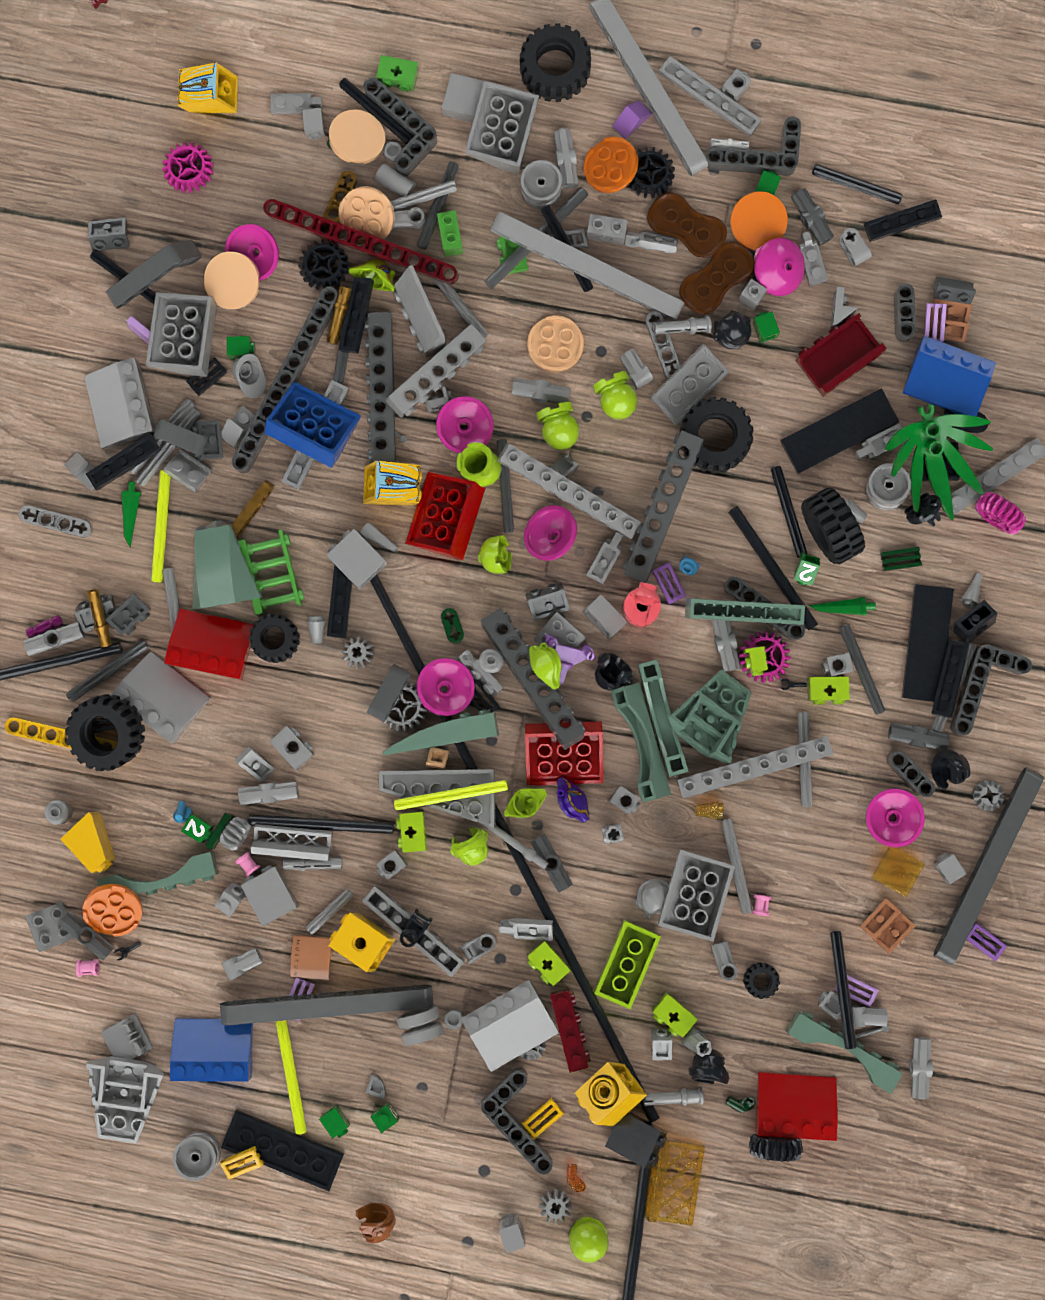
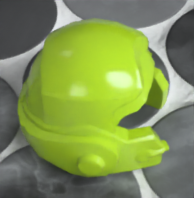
(473, 850)

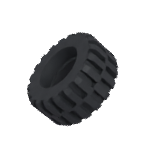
(551, 39)
(735, 418)
(833, 526)
(84, 742)

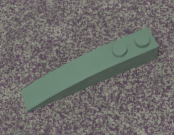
(744, 611)
(450, 732)

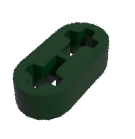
(447, 627)

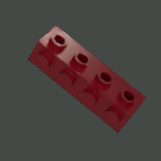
(567, 1023)

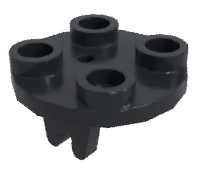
(928, 510)

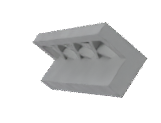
(287, 848)

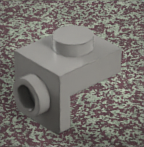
(230, 899)
(830, 1004)

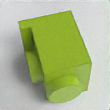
(756, 660)

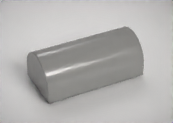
(394, 181)

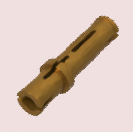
(341, 306)
(97, 610)

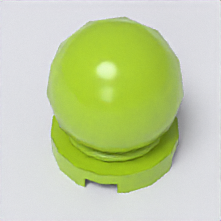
(617, 397)
(559, 427)
(479, 464)
(588, 1239)

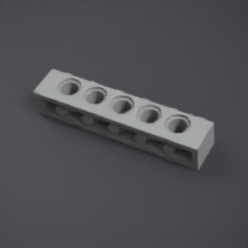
(468, 337)
(428, 943)

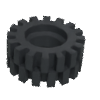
(773, 983)

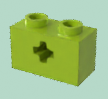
(817, 685)
(417, 822)
(558, 966)
(682, 1023)

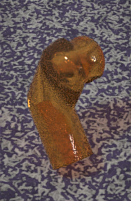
(573, 1180)

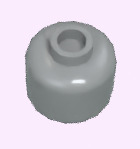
(491, 661)
(58, 812)

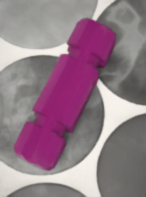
(44, 626)

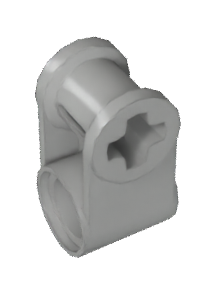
(856, 250)
(477, 947)

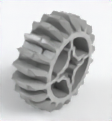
(404, 722)

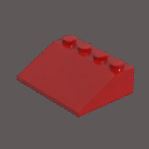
(445, 515)
(209, 644)
(549, 761)
(796, 1106)

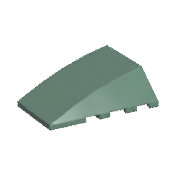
(220, 569)
(713, 717)

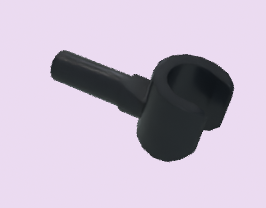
(793, 684)
(125, 951)

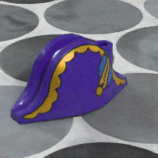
(572, 800)

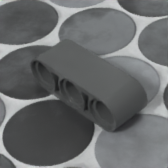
(907, 304)
(180, 437)
(388, 692)
(917, 781)

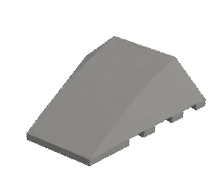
(122, 1096)

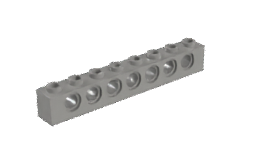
(568, 491)
(755, 767)

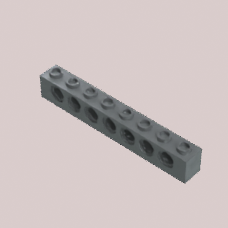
(383, 322)
(631, 567)
(565, 736)

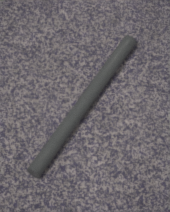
(520, 253)

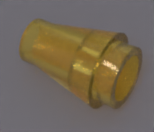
(711, 810)

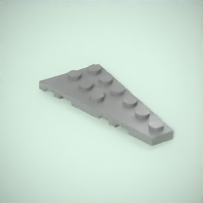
(416, 783)

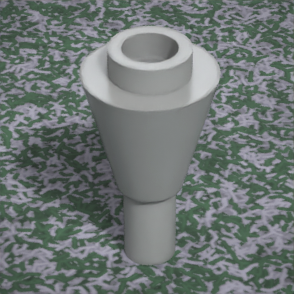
(972, 595)

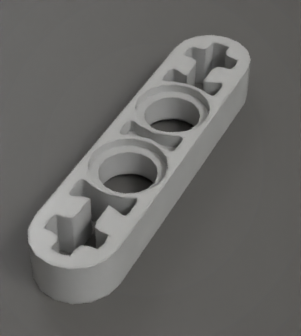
(661, 347)
(56, 518)

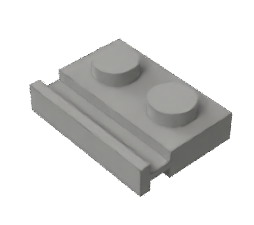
(187, 470)

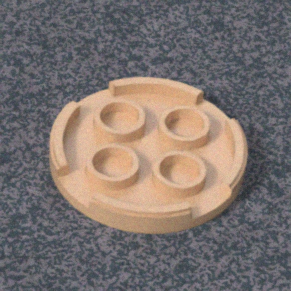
(356, 136)
(368, 212)
(231, 280)
(555, 343)

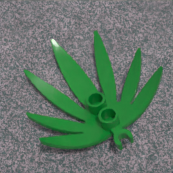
(931, 441)

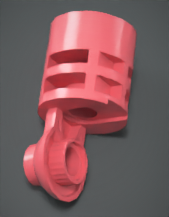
(644, 595)

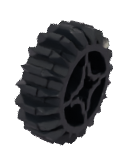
(642, 174)
(329, 260)
(775, 1148)

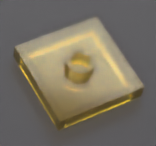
(898, 871)

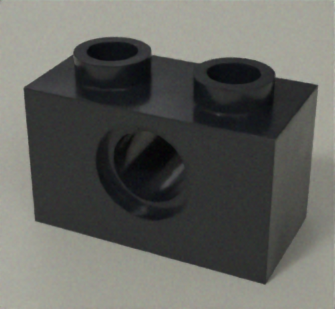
(975, 622)

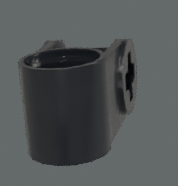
(415, 927)

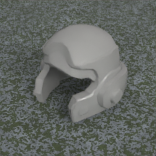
(652, 896)

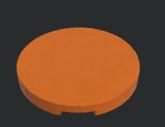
(610, 165)
(758, 219)
(112, 909)

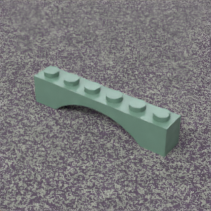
(660, 711)
(652, 777)
(197, 867)
(808, 1031)

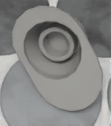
(249, 375)

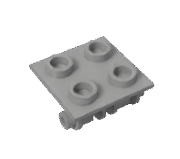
(562, 630)
(45, 927)
(127, 1038)

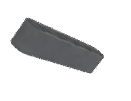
(738, 595)

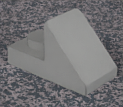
(840, 312)
(235, 429)
(79, 467)
(254, 764)

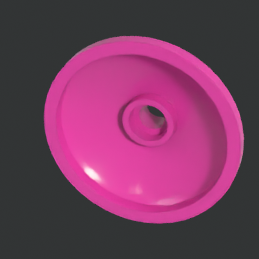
(250, 237)
(771, 266)
(467, 411)
(543, 529)
(451, 675)
(908, 818)

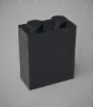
(637, 1140)

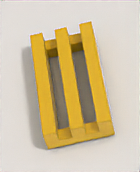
(530, 1128)
(251, 1151)

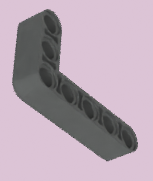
(405, 121)
(759, 156)
(152, 270)
(980, 682)
(513, 1124)

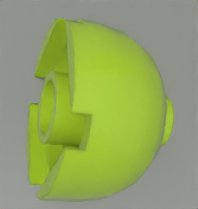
(494, 555)

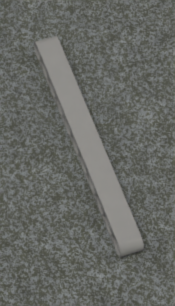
(648, 86)
(586, 266)

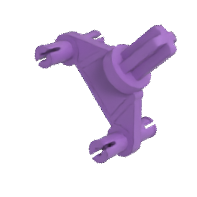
(568, 655)

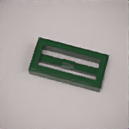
(917, 556)
(215, 837)

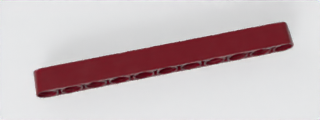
(352, 238)

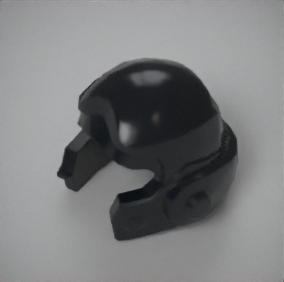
(732, 330)
(612, 672)
(951, 767)
(709, 1068)

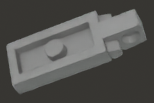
(294, 103)
(652, 241)
(814, 265)
(876, 445)
(605, 559)
(489, 683)
(527, 928)

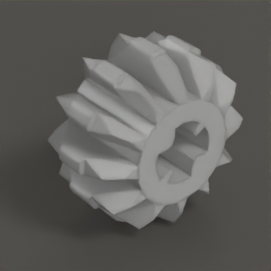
(364, 650)
(235, 833)
(563, 1209)

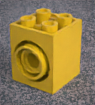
(349, 941)
(610, 1094)

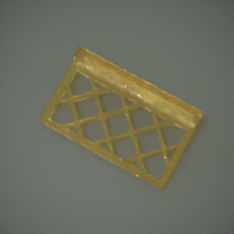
(658, 1183)

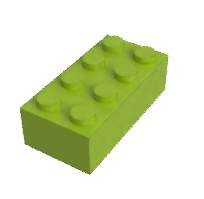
(627, 964)

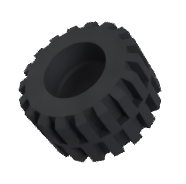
(258, 633)

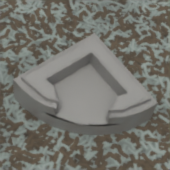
(376, 1086)

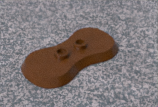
(698, 232)
(706, 288)

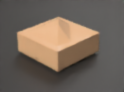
(437, 758)

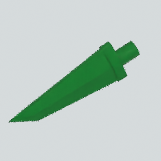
(130, 504)
(852, 606)

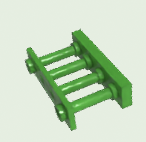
(247, 550)

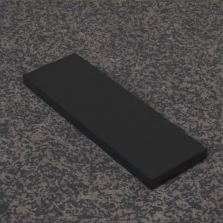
(839, 431)
(927, 641)
(284, 1150)

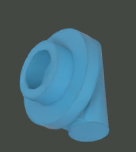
(688, 566)
(182, 813)

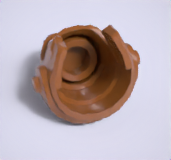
(378, 1222)

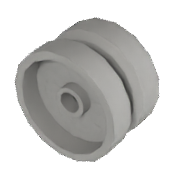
(541, 184)
(884, 497)
(420, 1026)
(188, 1164)

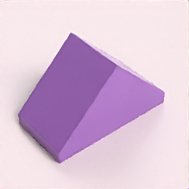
(631, 118)

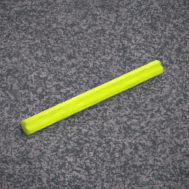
(161, 527)
(451, 795)
(291, 1077)

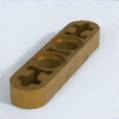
(333, 204)
(252, 507)

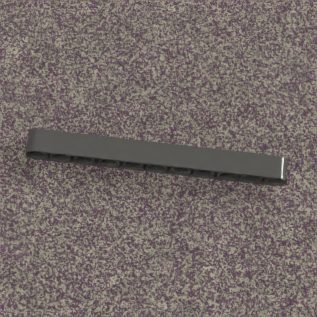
(286, 370)
(988, 866)
(326, 1004)

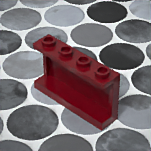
(839, 354)

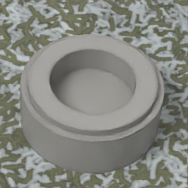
(391, 150)
(453, 1019)

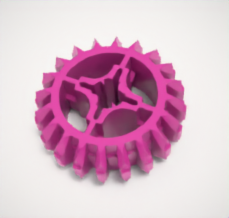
(192, 154)
(1000, 513)
(771, 662)

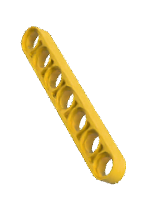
(42, 733)

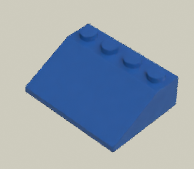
(948, 377)
(311, 424)
(211, 1051)

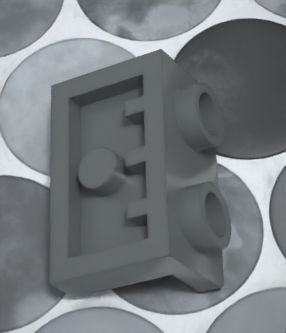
(108, 234)
(953, 290)
(213, 448)
(547, 601)
(84, 613)
(128, 614)

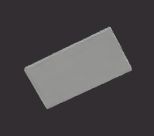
(689, 384)

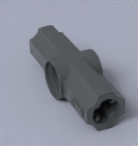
(812, 216)
(918, 736)
(558, 874)
(76, 926)

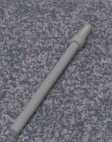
(530, 854)

